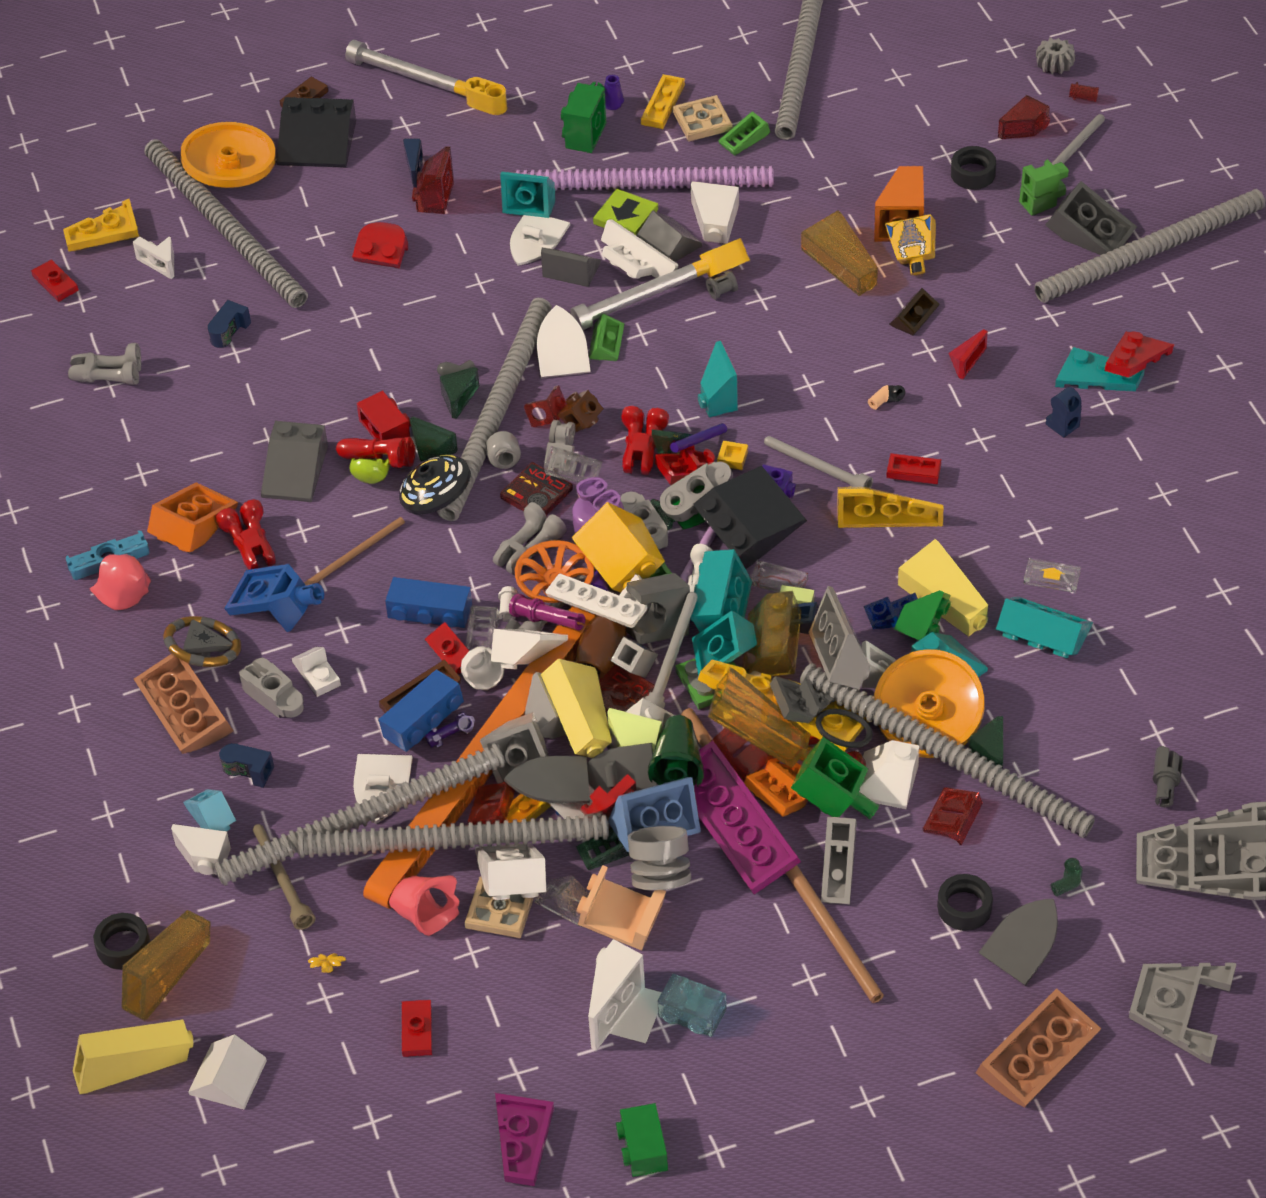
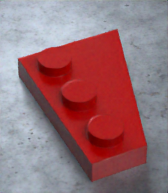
(1135, 352)

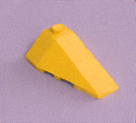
(875, 508)

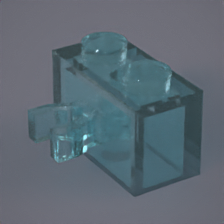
(692, 1005)

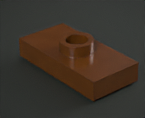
(308, 89)

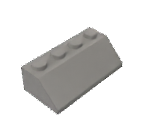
(838, 644)

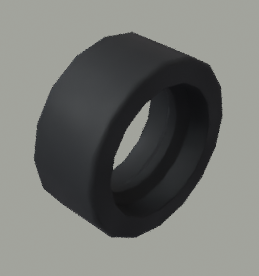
(973, 155)
(965, 920)
(112, 925)

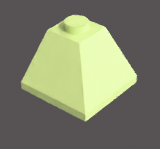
(632, 729)

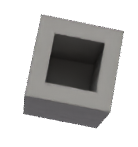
(634, 657)

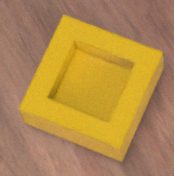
(733, 454)

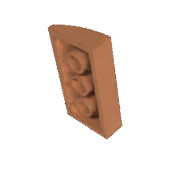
(183, 704)
(1038, 1049)

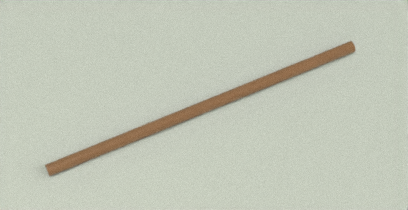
(812, 901)

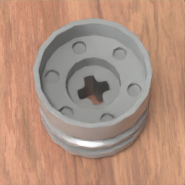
(659, 857)

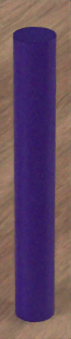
(698, 437)

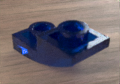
(884, 613)

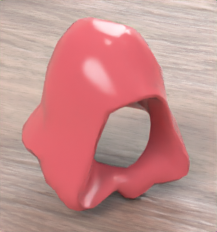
(121, 582)
(415, 903)

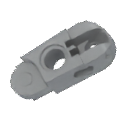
(706, 475)
(644, 509)
(271, 688)

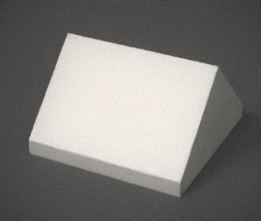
(228, 1072)

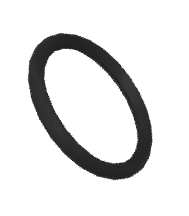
(840, 742)

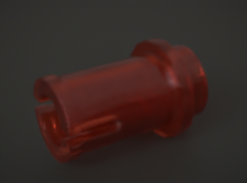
(1083, 92)

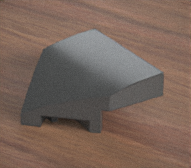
(799, 701)

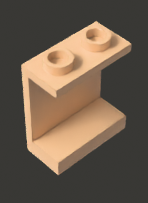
(619, 911)

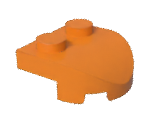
(774, 787)

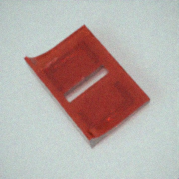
(748, 761)
(492, 803)
(952, 824)

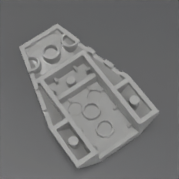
(1208, 855)

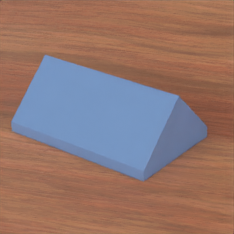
(656, 806)

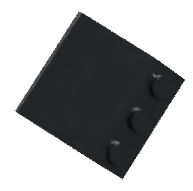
(315, 132)
(750, 514)

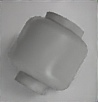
(503, 450)

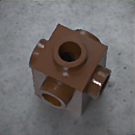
(581, 410)

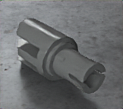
(1166, 775)

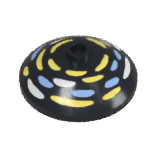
(434, 484)

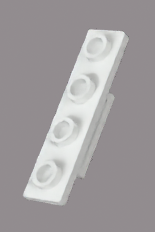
(633, 253)
(596, 600)

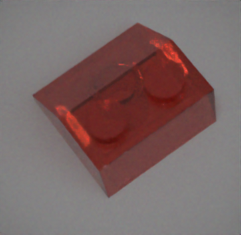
(434, 183)

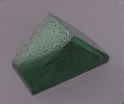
(458, 389)
(989, 741)

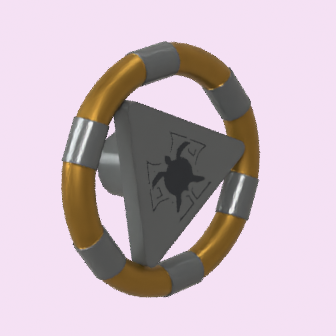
(203, 641)

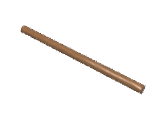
(356, 551)

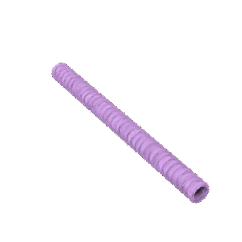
(657, 178)

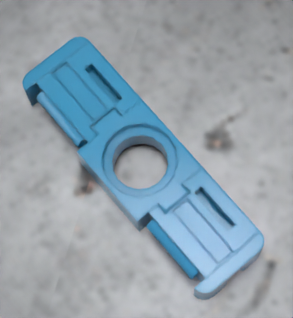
(89, 562)

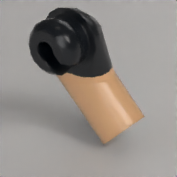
(887, 394)

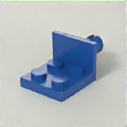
(274, 590)

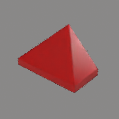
(968, 353)

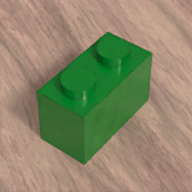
(643, 1140)

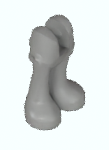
(87, 366)
(536, 520)

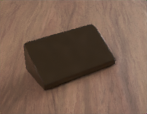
(915, 312)

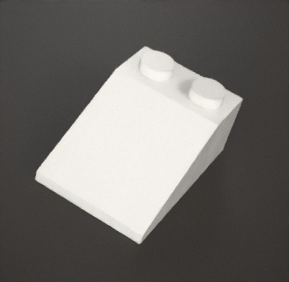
(512, 870)
(615, 988)

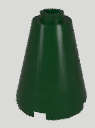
(676, 753)

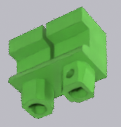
(1042, 186)

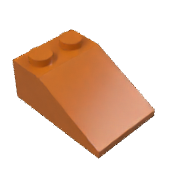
(188, 516)

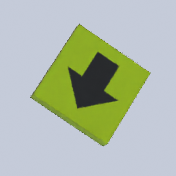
(626, 210)

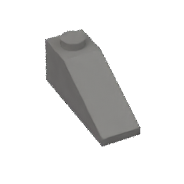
(838, 860)

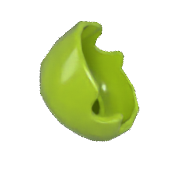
(369, 470)

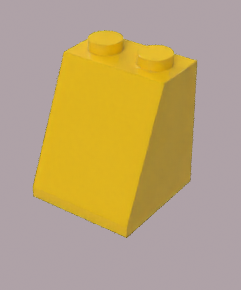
(618, 546)

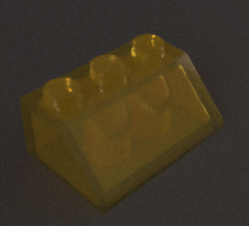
(777, 635)

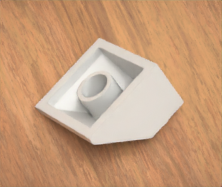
(522, 646)
(890, 773)

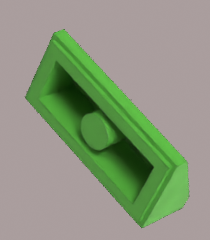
(606, 339)

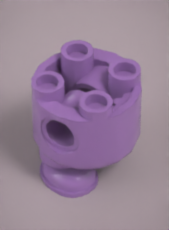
(591, 500)

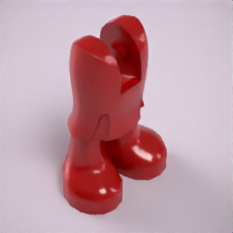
(641, 445)
(399, 450)
(253, 539)

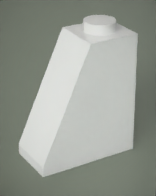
(715, 209)

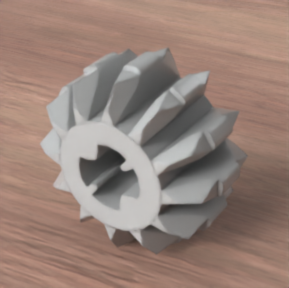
(1055, 56)

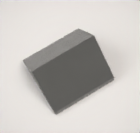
(668, 236)
(568, 266)

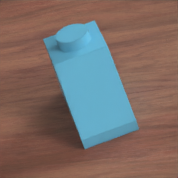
(210, 810)

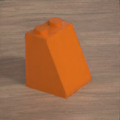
(899, 200)

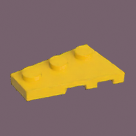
(110, 227)

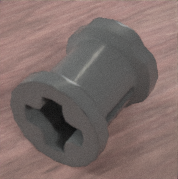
(721, 285)

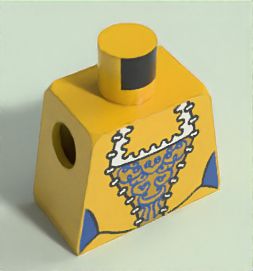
(913, 241)

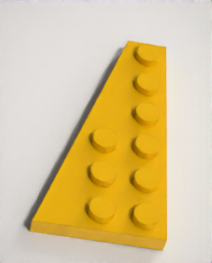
(834, 724)

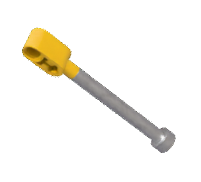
(479, 92)
(711, 262)

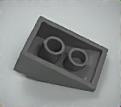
(1090, 221)
(294, 461)

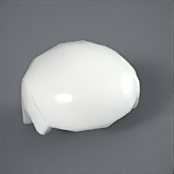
(480, 670)

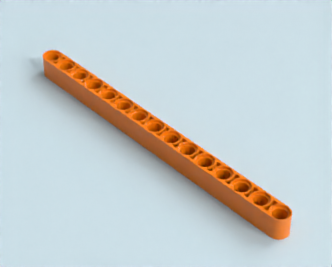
(450, 805)

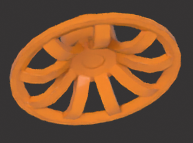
(550, 572)

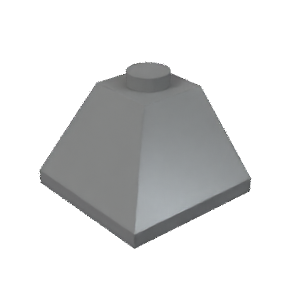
(543, 709)
(518, 741)

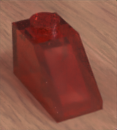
(1024, 119)

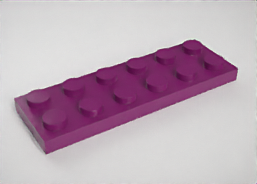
(740, 823)

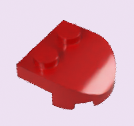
(381, 244)
(678, 465)
(604, 802)

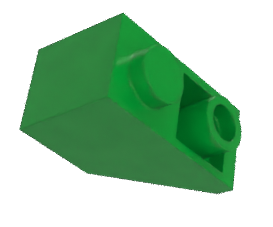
(923, 615)

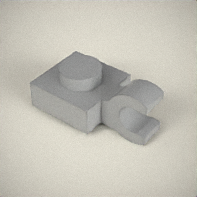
(561, 441)

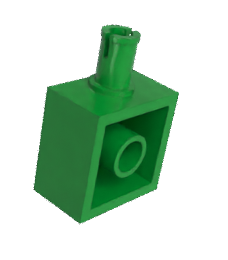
(584, 117)
(833, 781)

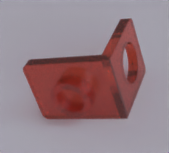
(551, 406)

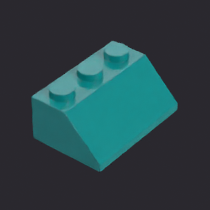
(720, 588)
(1043, 626)

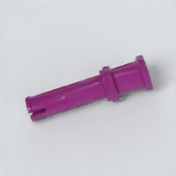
(536, 611)

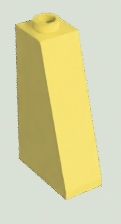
(934, 571)
(579, 705)
(128, 1053)

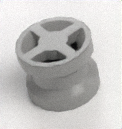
(553, 429)

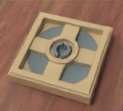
(702, 118)
(497, 916)

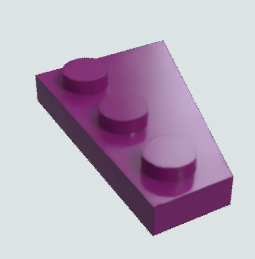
(523, 1135)

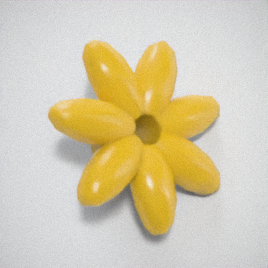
(326, 962)

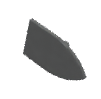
(614, 764)
(552, 779)
(1023, 939)

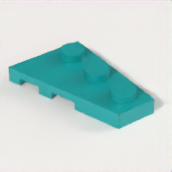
(1088, 368)

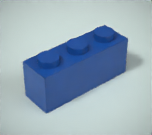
(428, 602)
(421, 710)

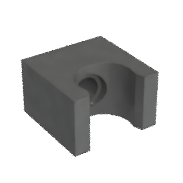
(667, 598)

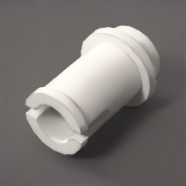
(505, 596)

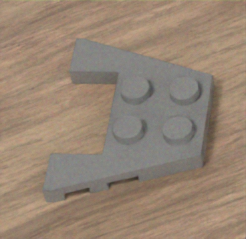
(1167, 998)

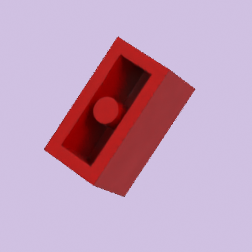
(382, 417)

